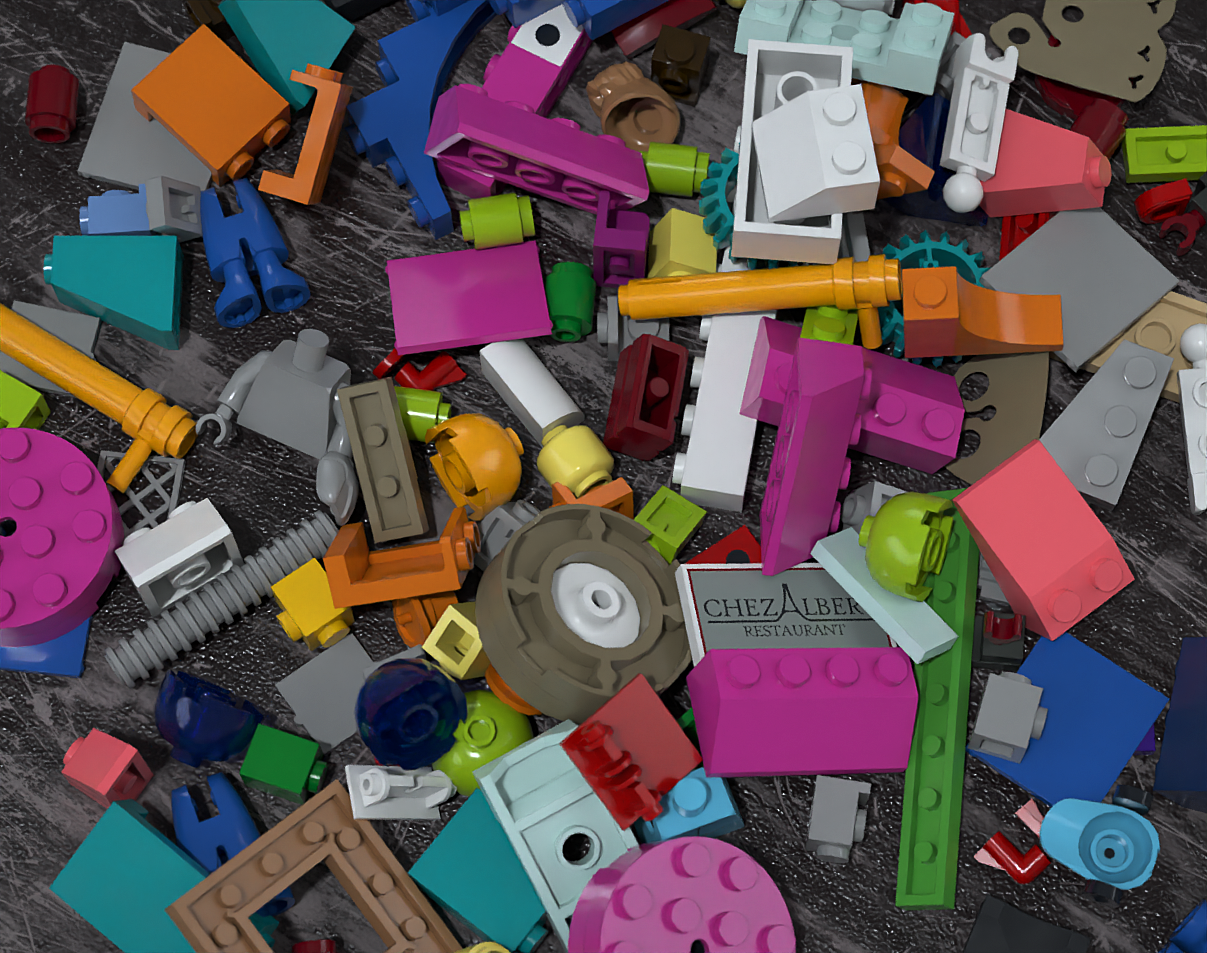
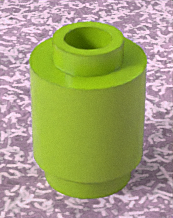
(675, 168)
(497, 220)
(421, 410)

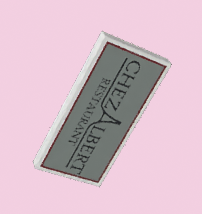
(793, 609)

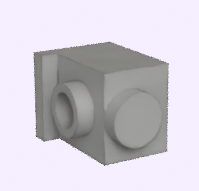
(835, 817)

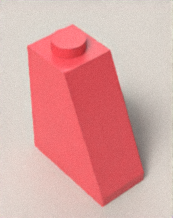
(1044, 170)

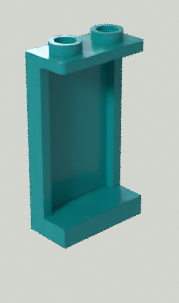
(127, 879)

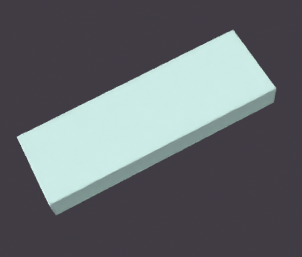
(906, 621)

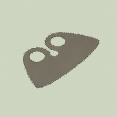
(1018, 394)

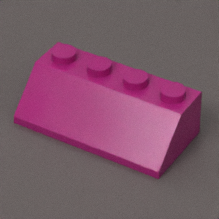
(533, 151)
(910, 410)
(811, 451)
(803, 711)

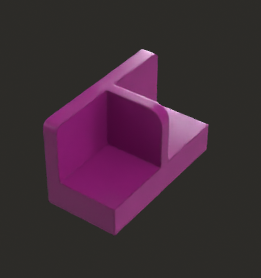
(619, 244)

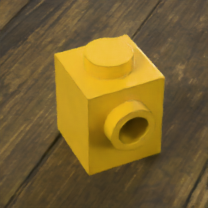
(310, 608)

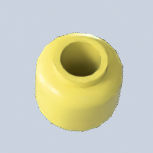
(575, 459)

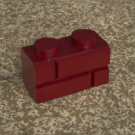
(646, 397)

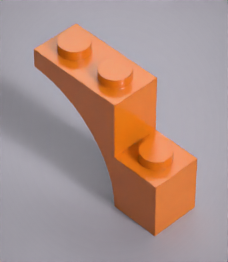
(897, 169)

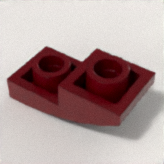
(645, 29)

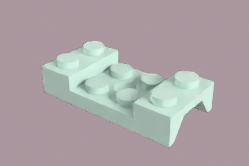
(885, 49)
(540, 804)

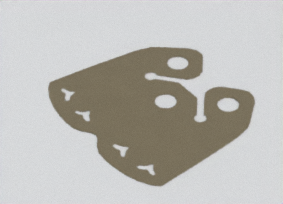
(1098, 49)

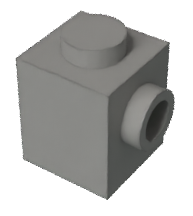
(1007, 717)

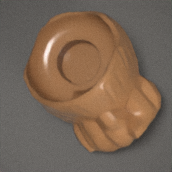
(633, 107)

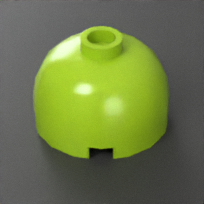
(907, 542)
(487, 734)

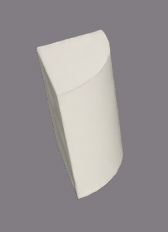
(528, 387)

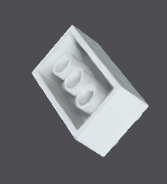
(773, 77)

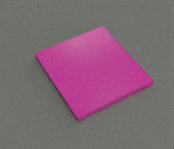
(467, 298)

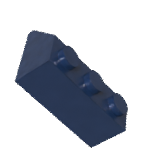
(1183, 755)

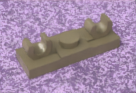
(383, 459)

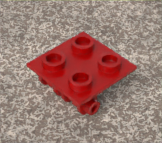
(631, 752)

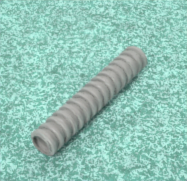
(219, 601)

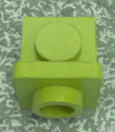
(670, 521)

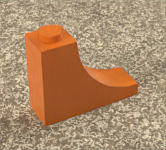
(959, 318)

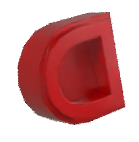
(1163, 202)

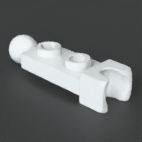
(975, 120)
(1193, 408)

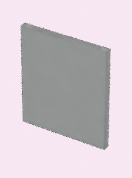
(127, 146)
(1095, 268)

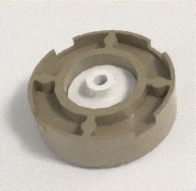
(581, 611)

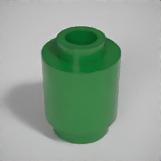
(570, 300)

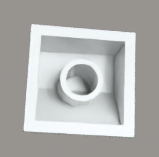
(817, 155)
(179, 555)

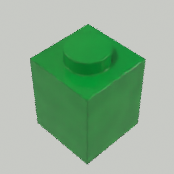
(284, 765)

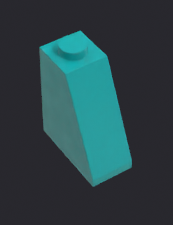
(287, 37)
(122, 282)
(481, 879)

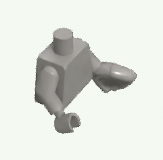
(297, 403)

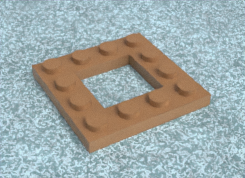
(323, 828)

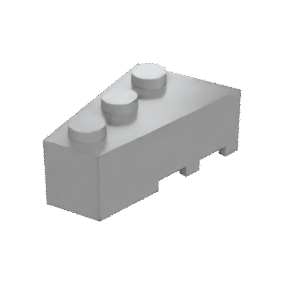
(1106, 422)

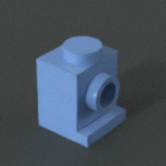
(116, 214)

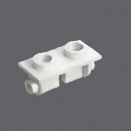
(396, 792)

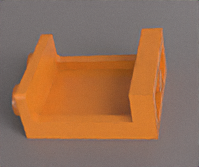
(213, 105)
(319, 142)
(402, 571)

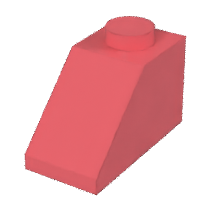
(106, 768)

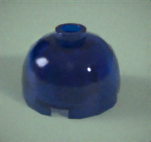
(409, 713)
(203, 720)

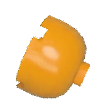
(476, 461)

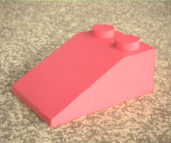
(1042, 541)

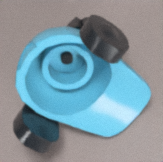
(1104, 842)

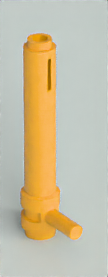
(843, 284)
(139, 411)

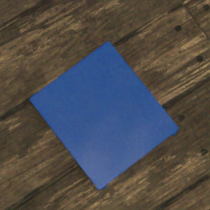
(1090, 724)

